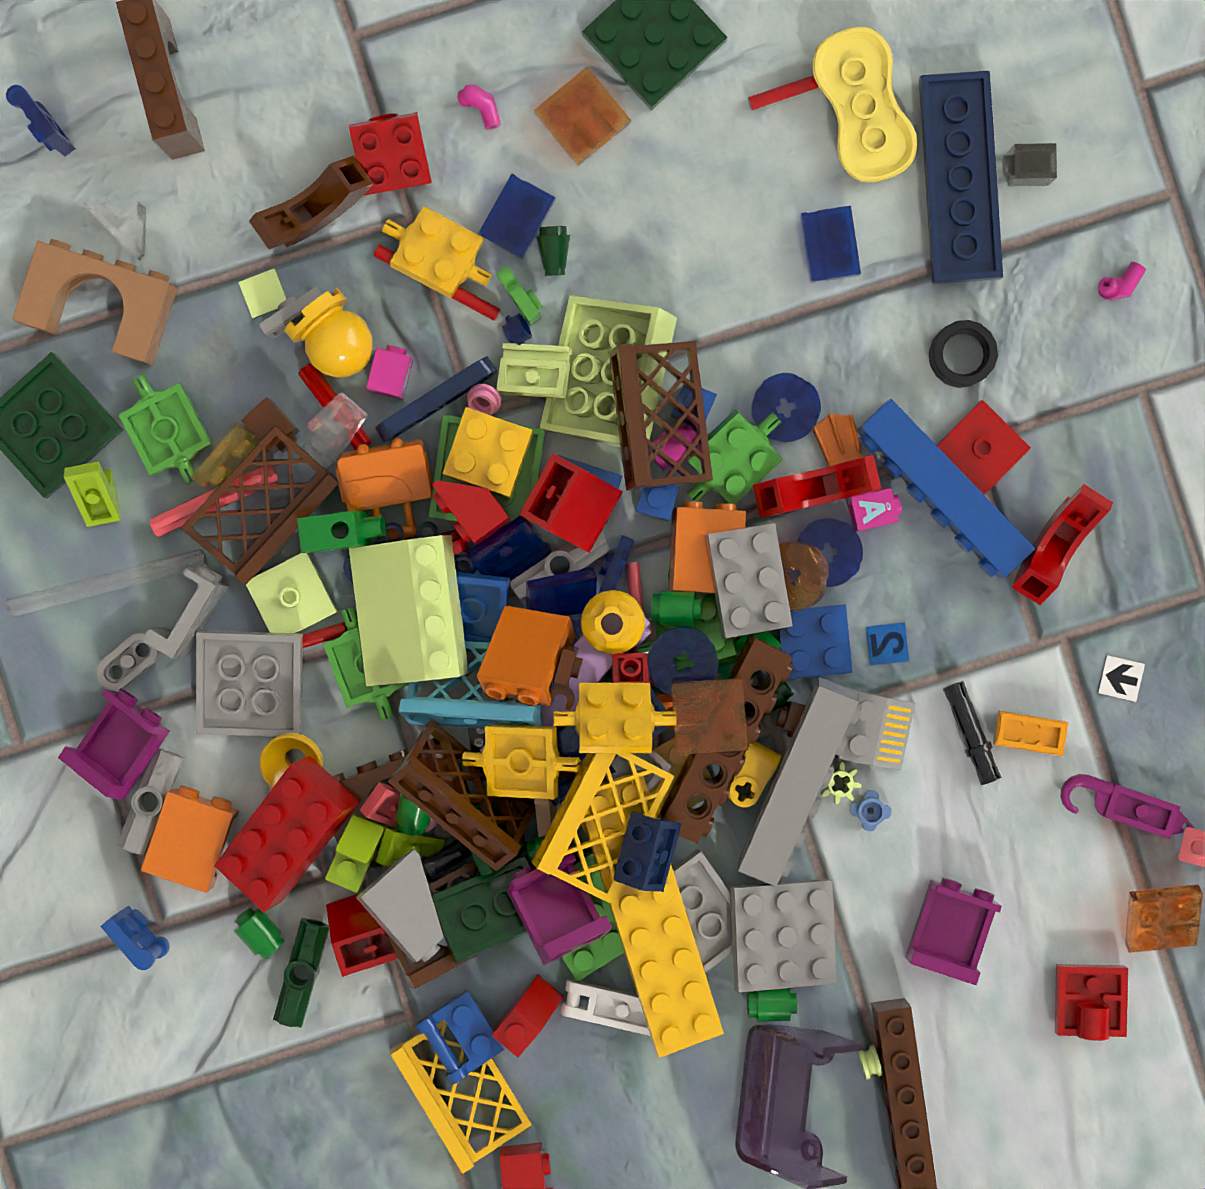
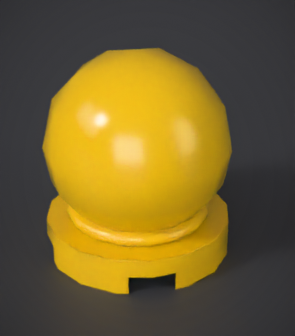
(334, 338)

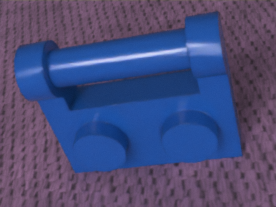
(130, 928)
(470, 1031)

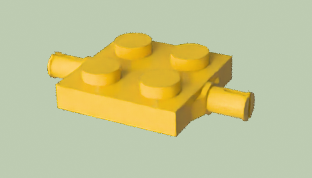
(437, 252)
(614, 718)
(521, 761)

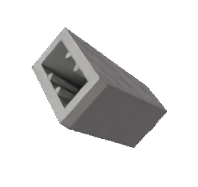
(405, 907)

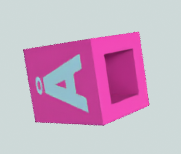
(390, 372)
(874, 509)

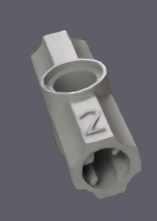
(577, 558)
(141, 822)

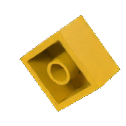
(488, 452)

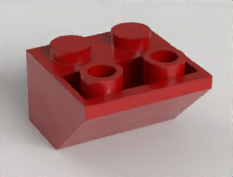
(571, 502)
(474, 508)
(356, 936)

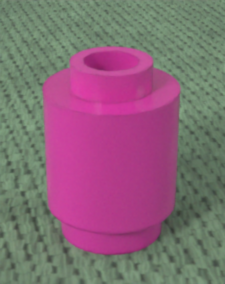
(673, 447)

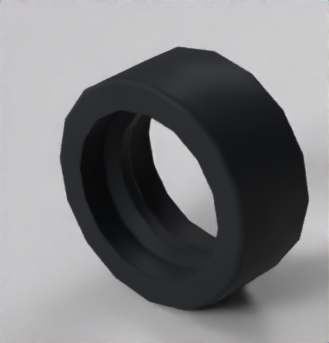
(986, 341)

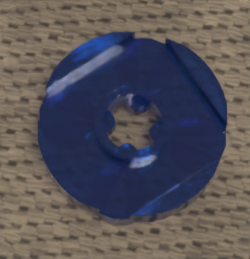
(795, 391)
(841, 537)
(674, 643)

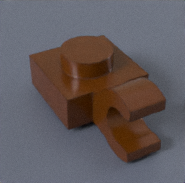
(568, 667)

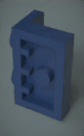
(647, 852)

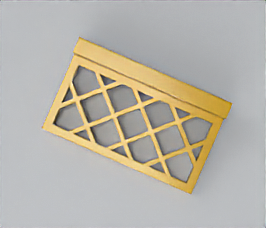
(573, 811)
(440, 1113)

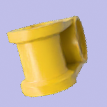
(757, 771)

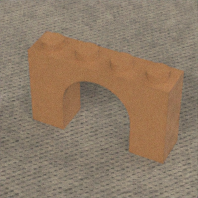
(58, 271)

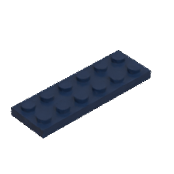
(960, 177)

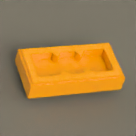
(1030, 733)

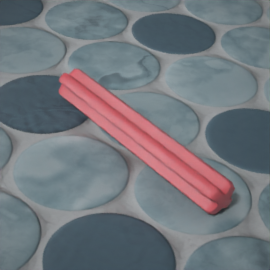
(177, 516)

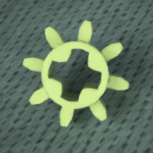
(848, 782)

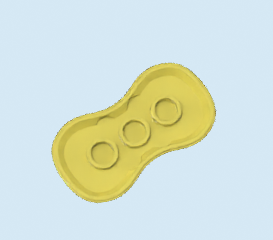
(857, 79)

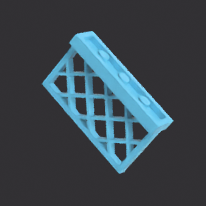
(466, 711)

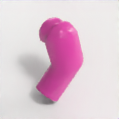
(483, 101)
(1121, 286)

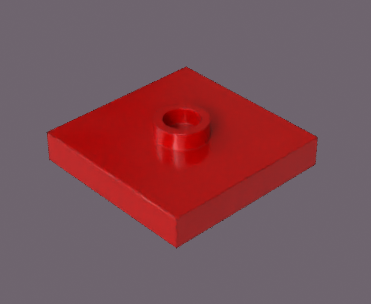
(983, 446)

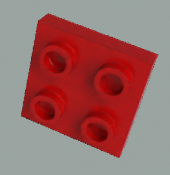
(391, 151)
(1091, 1001)

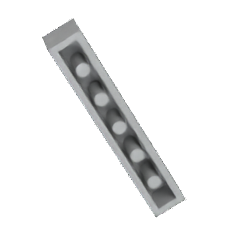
(798, 782)

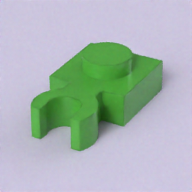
(525, 301)

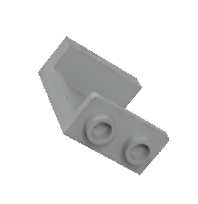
(195, 617)

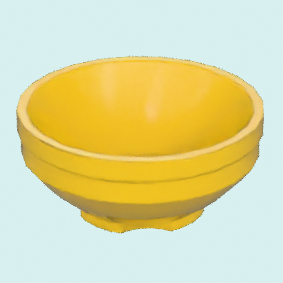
(618, 603)
(274, 755)

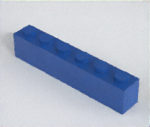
(945, 489)

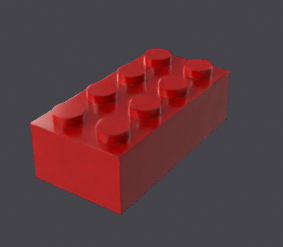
(286, 833)

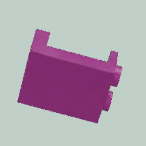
(117, 745)
(555, 912)
(952, 930)

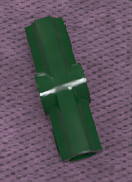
(296, 992)

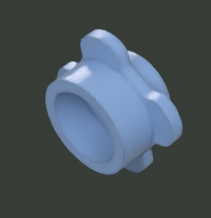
(868, 820)

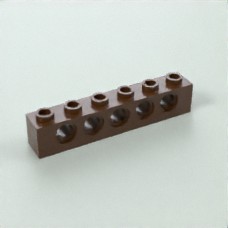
(699, 821)
(904, 1094)

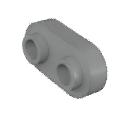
(129, 659)

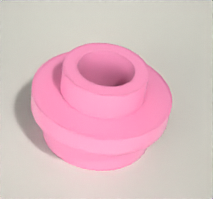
(484, 399)

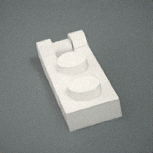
(605, 1006)

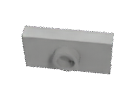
(288, 311)

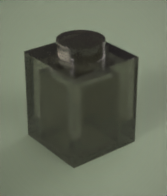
(1030, 164)

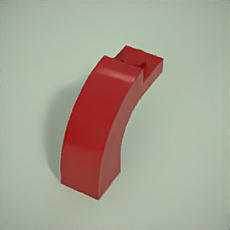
(817, 487)
(1057, 543)

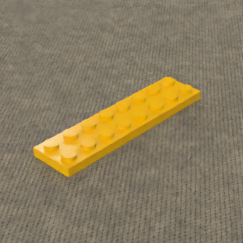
(656, 942)

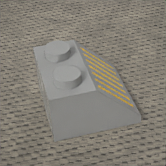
(880, 731)

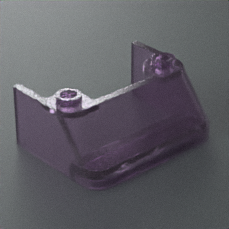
(776, 1102)

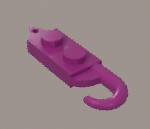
(1127, 806)

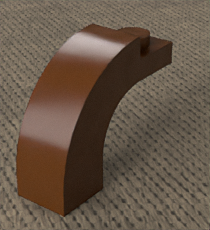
(314, 207)

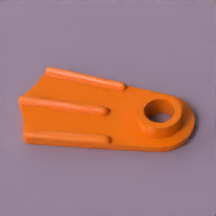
(838, 439)

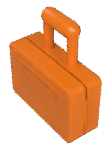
(385, 478)

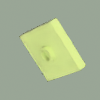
(291, 595)

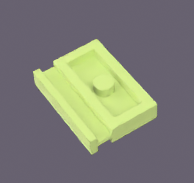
(534, 370)

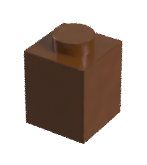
(264, 417)

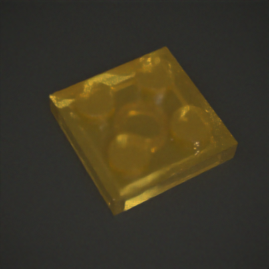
(217, 466)

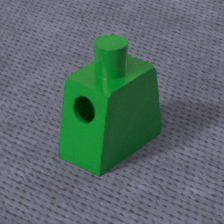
(331, 533)

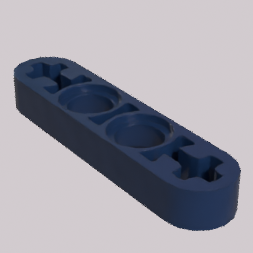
(435, 399)

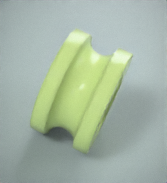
(870, 1062)

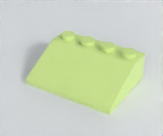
(591, 331)
(409, 611)

